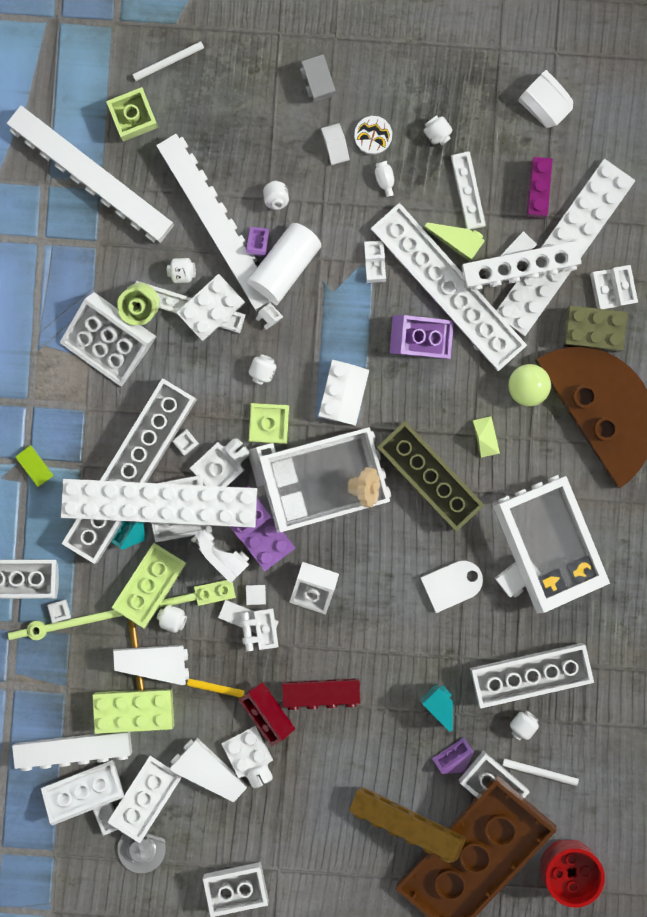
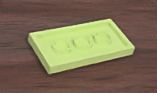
(149, 585)

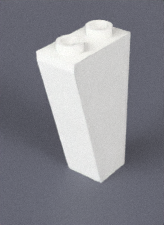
(155, 662)
(207, 770)

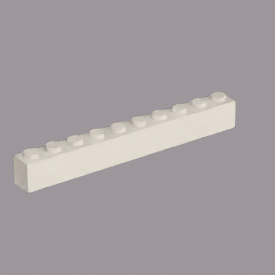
(90, 174)
(212, 215)

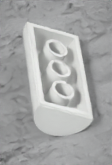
(285, 262)
(29, 579)

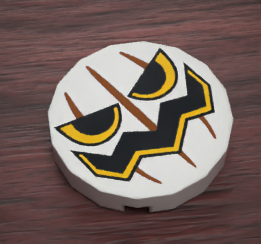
(373, 135)

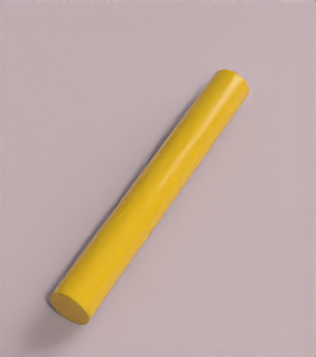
(215, 688)

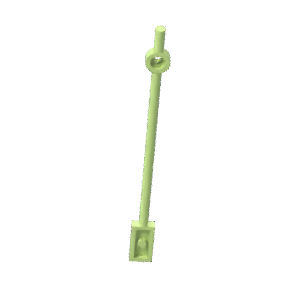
(203, 594)

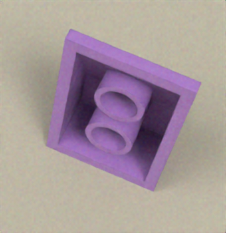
(421, 336)

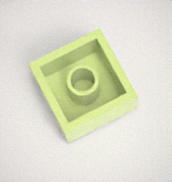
(132, 114)

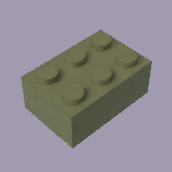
(595, 328)

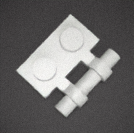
(265, 629)

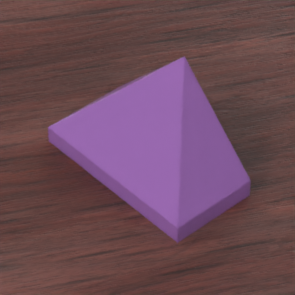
(258, 241)
(455, 758)

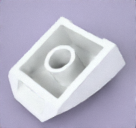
(547, 100)

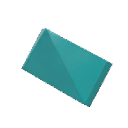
(129, 534)

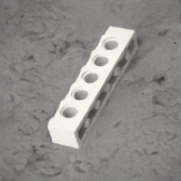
(568, 251)

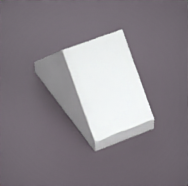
(335, 144)

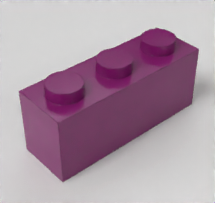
(539, 188)

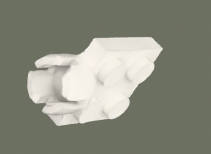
(221, 464)
(249, 756)

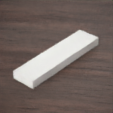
(468, 190)

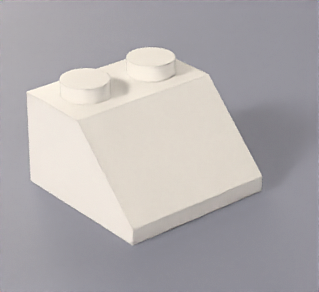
(314, 588)

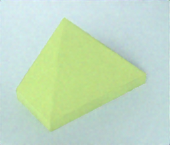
(486, 437)

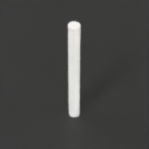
(168, 61)
(540, 772)

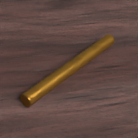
(134, 644)

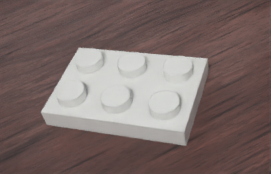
(210, 307)

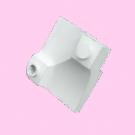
(227, 563)

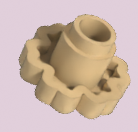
(365, 487)

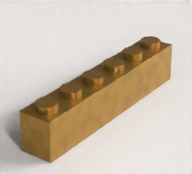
(407, 824)

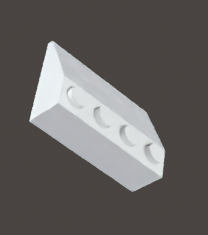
(106, 340)

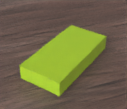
(34, 466)

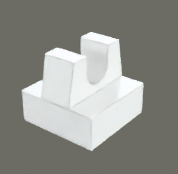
(270, 315)

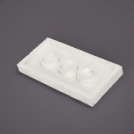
(82, 792)
(144, 799)

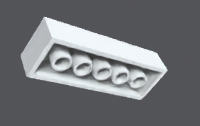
(531, 675)

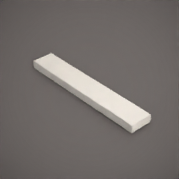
(174, 302)

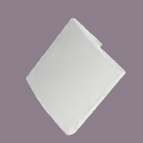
(614, 287)

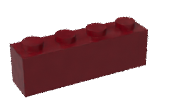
(321, 692)

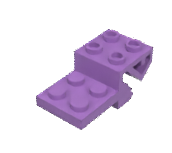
(263, 540)

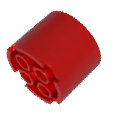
(574, 888)

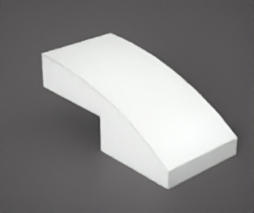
(375, 261)

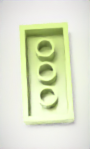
(133, 710)

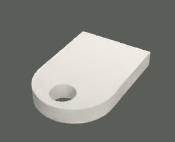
(450, 584)

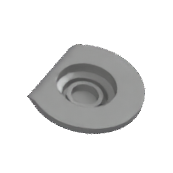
(141, 856)

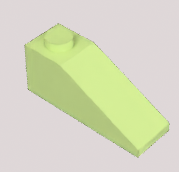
(459, 239)

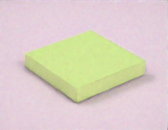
(268, 423)

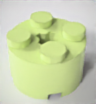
(145, 296)

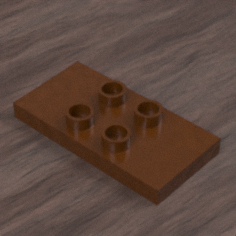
(500, 840)

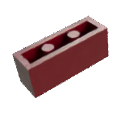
(266, 714)

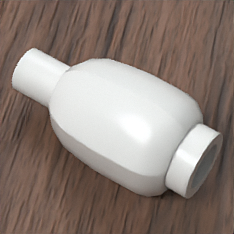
(385, 177)

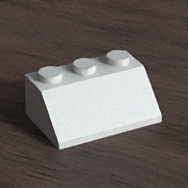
(343, 392)

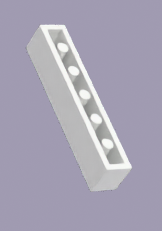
(72, 749)

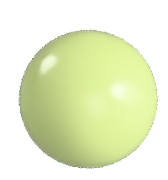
(529, 385)

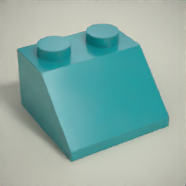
(440, 705)

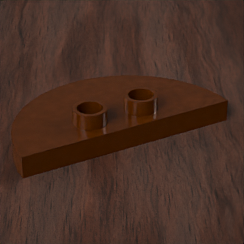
(606, 405)

